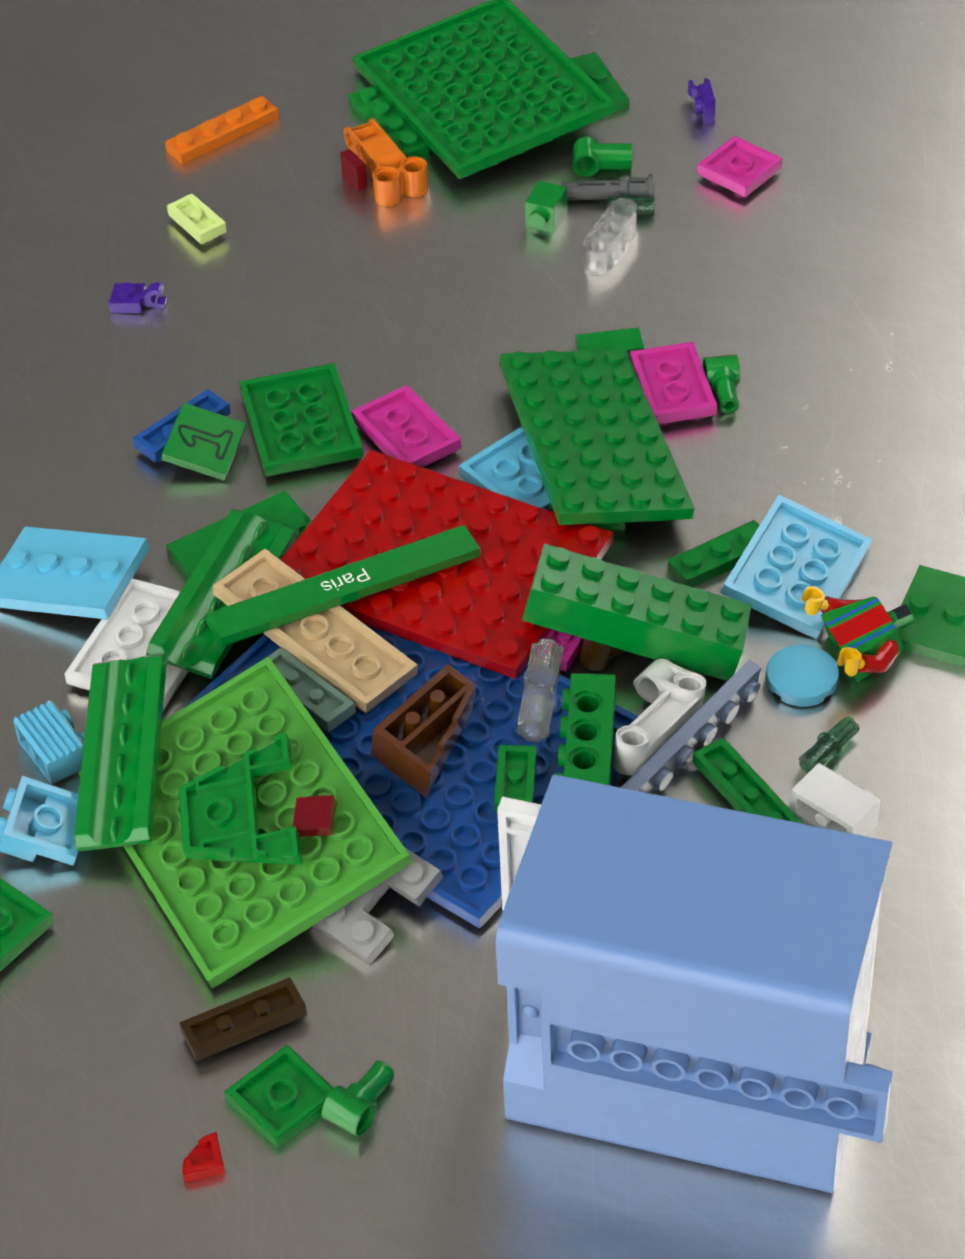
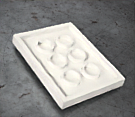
(128, 635)

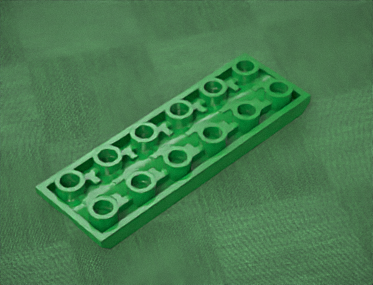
(184, 628)
(121, 753)

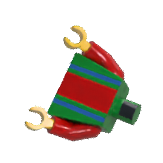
(860, 630)

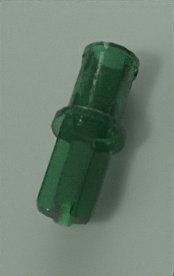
(829, 744)

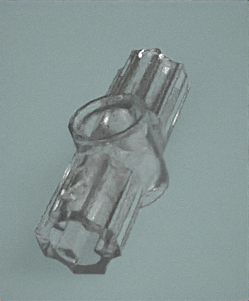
(540, 690)

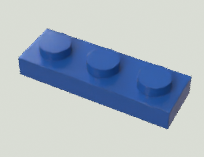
(154, 438)

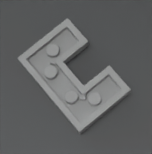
(363, 933)

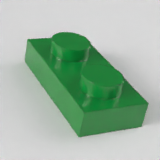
(515, 773)

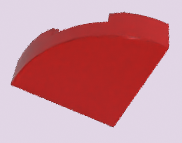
(204, 1160)

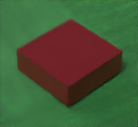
(353, 170)
(315, 815)

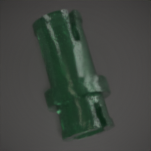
(644, 204)

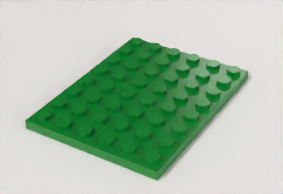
(483, 86)

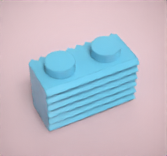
(50, 741)

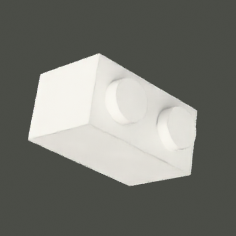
(834, 803)

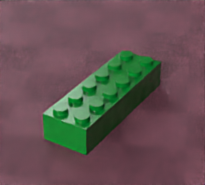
(637, 612)

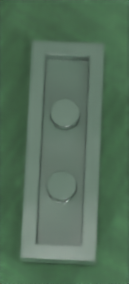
(320, 698)

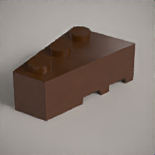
(424, 729)

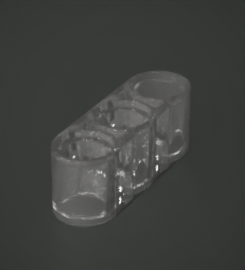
(610, 237)

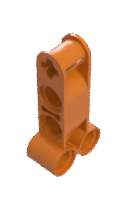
(390, 169)

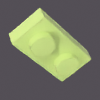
(196, 218)

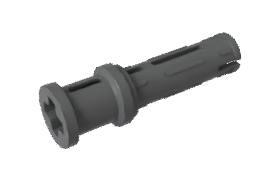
(601, 189)

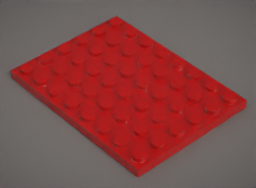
(460, 610)

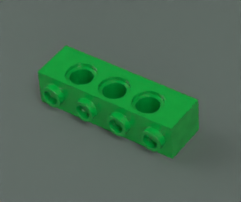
(588, 728)

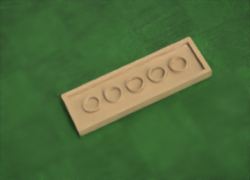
(328, 642)

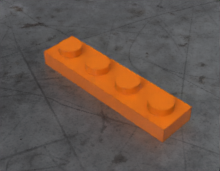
(222, 129)

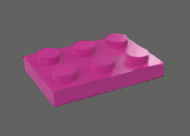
(674, 382)
(406, 428)

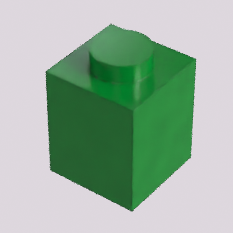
(546, 206)

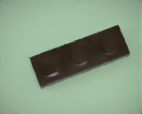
(243, 1018)

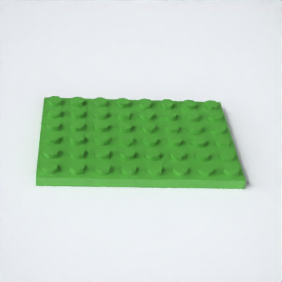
(247, 909)

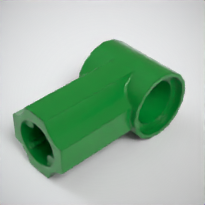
(592, 156)

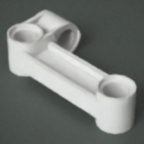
(674, 699)

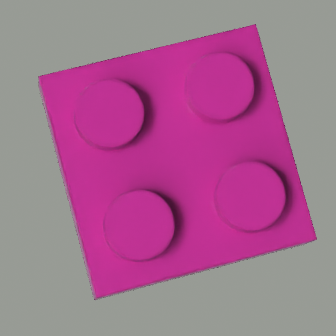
(739, 166)

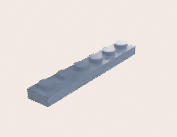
(697, 731)

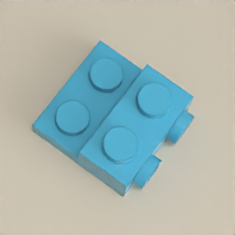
(39, 822)

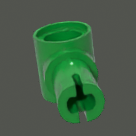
(723, 376)
(356, 1106)

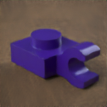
(703, 101)
(134, 296)

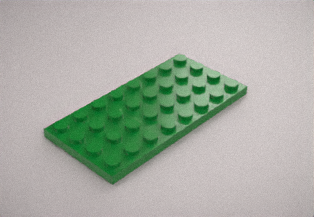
(595, 437)

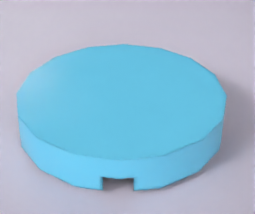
(802, 675)

